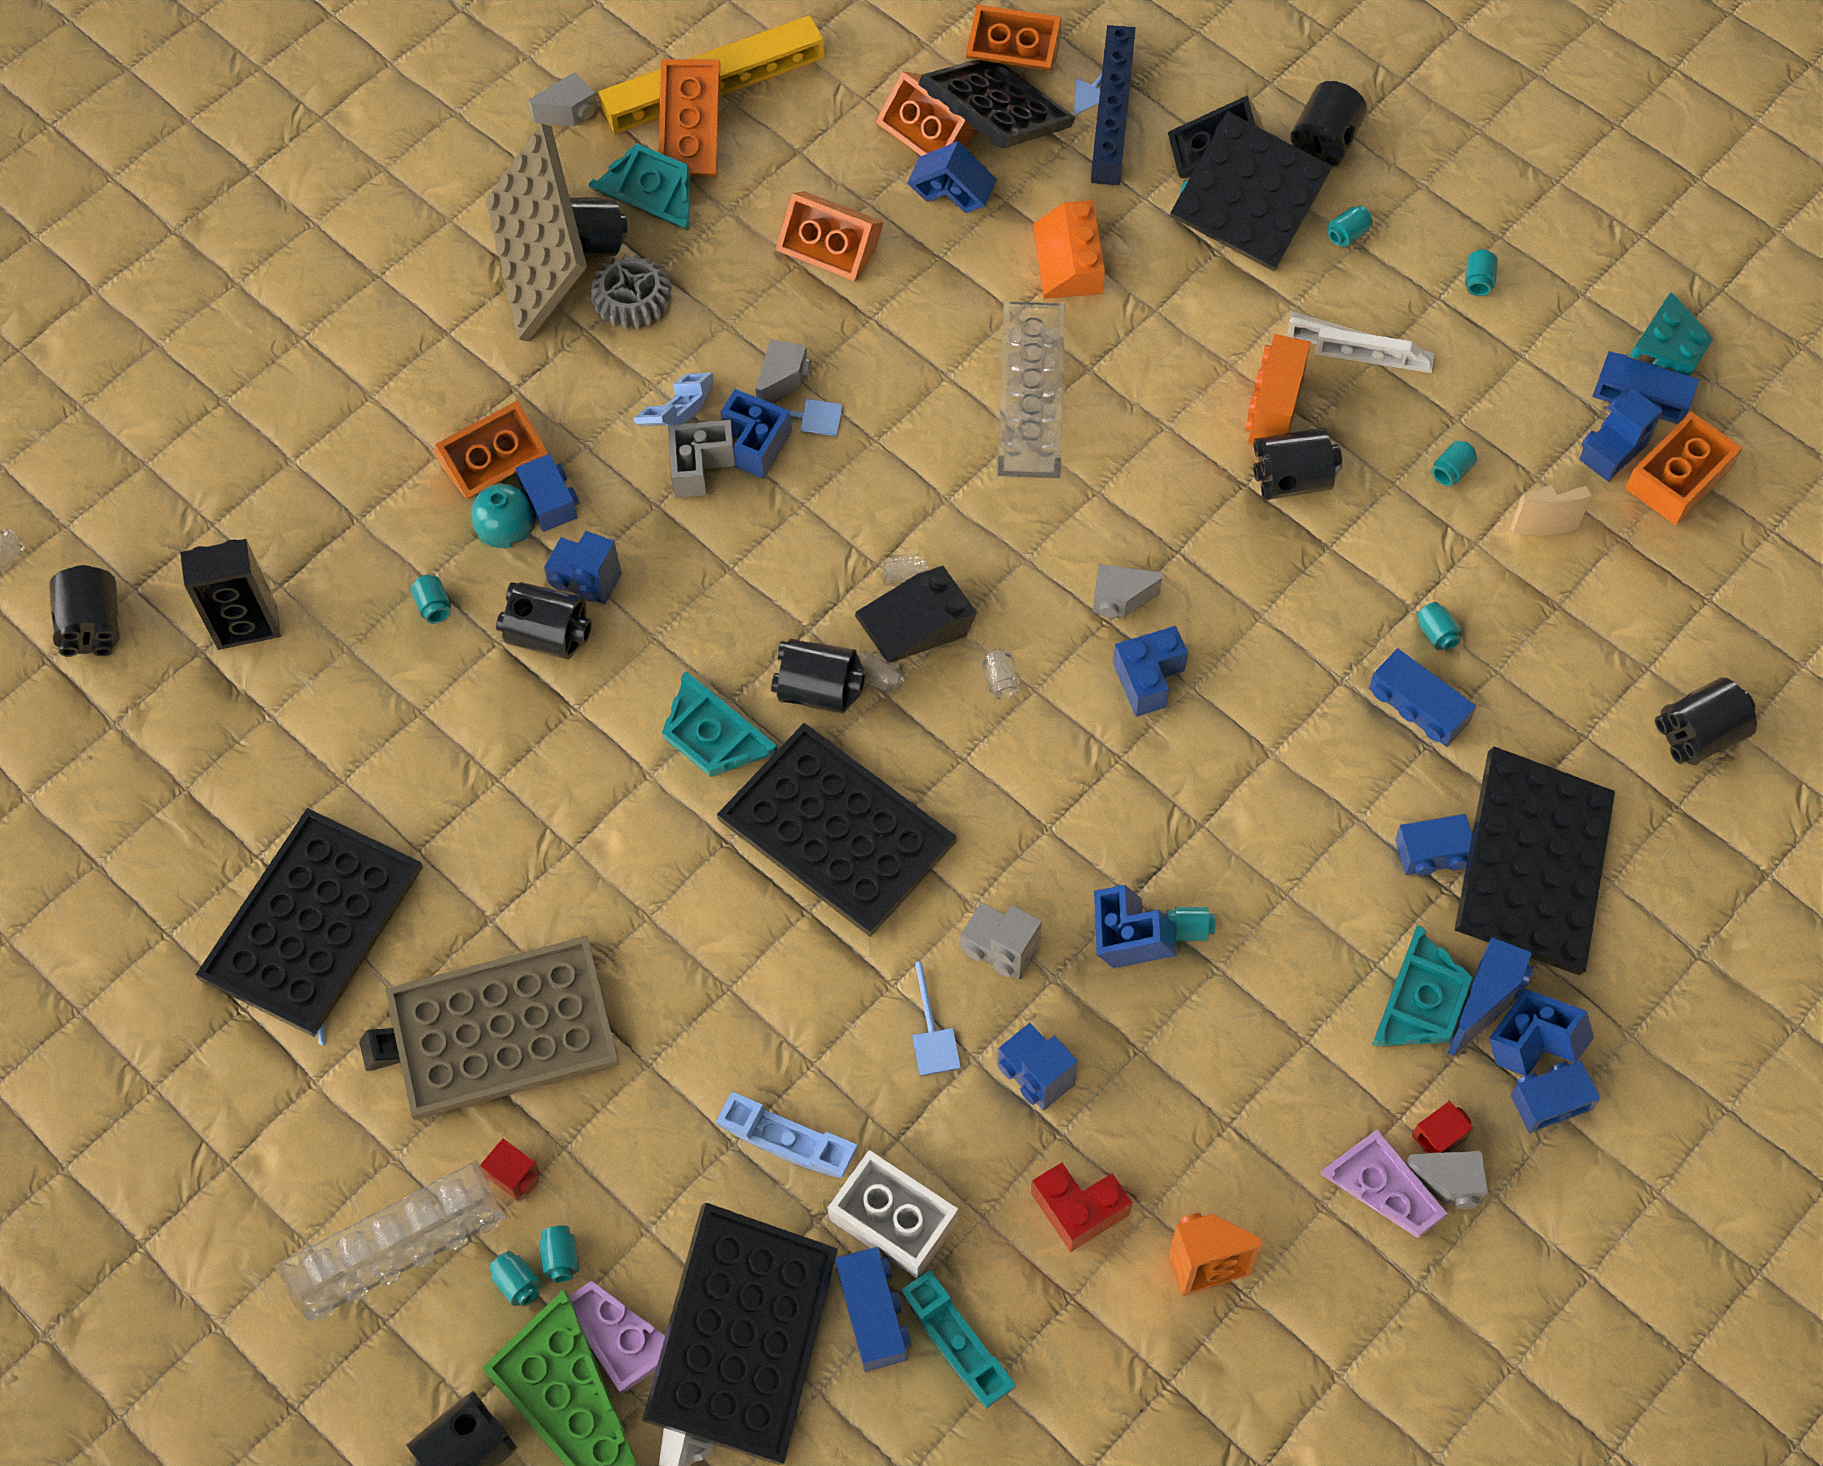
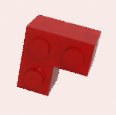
(1079, 1213)

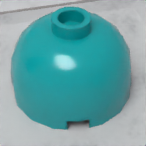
(502, 515)

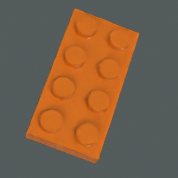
(690, 113)

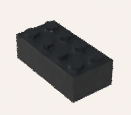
(230, 593)

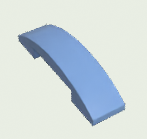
(689, 397)
(785, 1138)

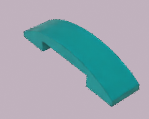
(956, 1340)

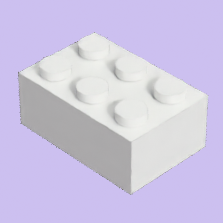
(893, 1214)

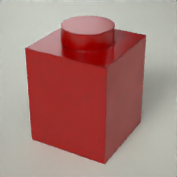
(1443, 1129)
(510, 1170)

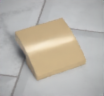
(1546, 513)

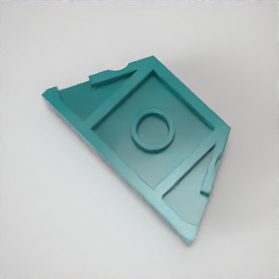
(649, 184)
(1674, 338)
(712, 731)
(1424, 997)

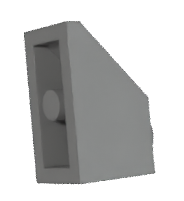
(564, 103)
(782, 370)
(1124, 590)
(1452, 1176)

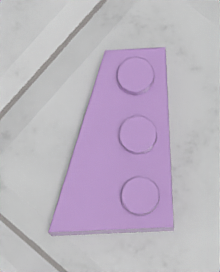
(1386, 1184)
(617, 1336)

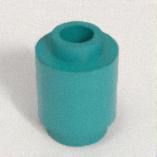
(1349, 226)
(1481, 272)
(1454, 463)
(431, 598)
(1439, 626)
(1192, 923)
(558, 1254)
(515, 1279)

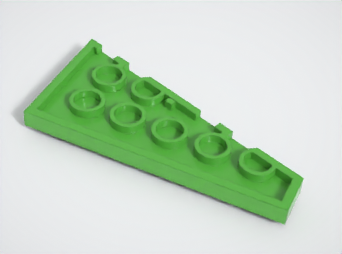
(560, 1389)

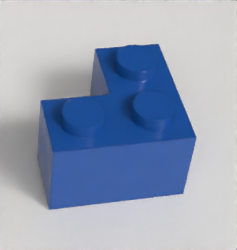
(955, 174)
(759, 430)
(1622, 434)
(585, 567)
(1145, 663)
(1126, 933)
(1539, 1026)
(1038, 1065)

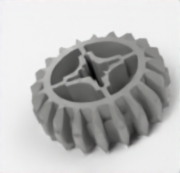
(631, 291)

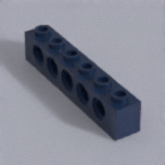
(1113, 105)

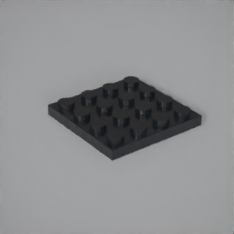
(996, 102)
(1250, 191)

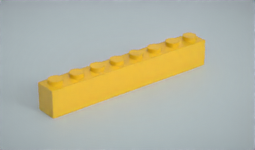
(741, 62)

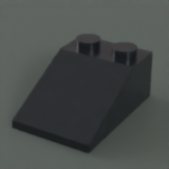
(1193, 138)
(917, 615)

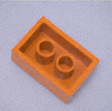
(1277, 387)
(1683, 468)

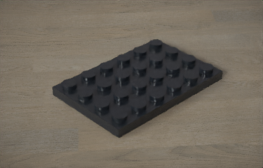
(837, 829)
(1535, 860)
(309, 922)
(741, 1334)

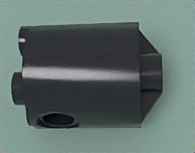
(1329, 121)
(599, 225)
(1296, 463)
(84, 611)
(544, 620)
(818, 675)
(1708, 721)
(463, 1437)

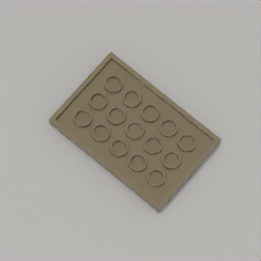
(535, 233)
(501, 1027)

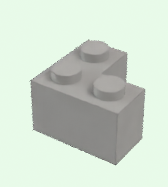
(695, 449)
(1002, 939)

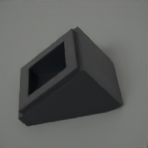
(379, 1048)

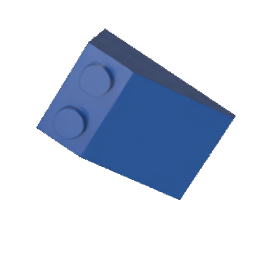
(1498, 979)

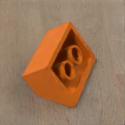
(1014, 37)
(920, 119)
(828, 235)
(1070, 251)
(489, 450)
(1211, 1252)

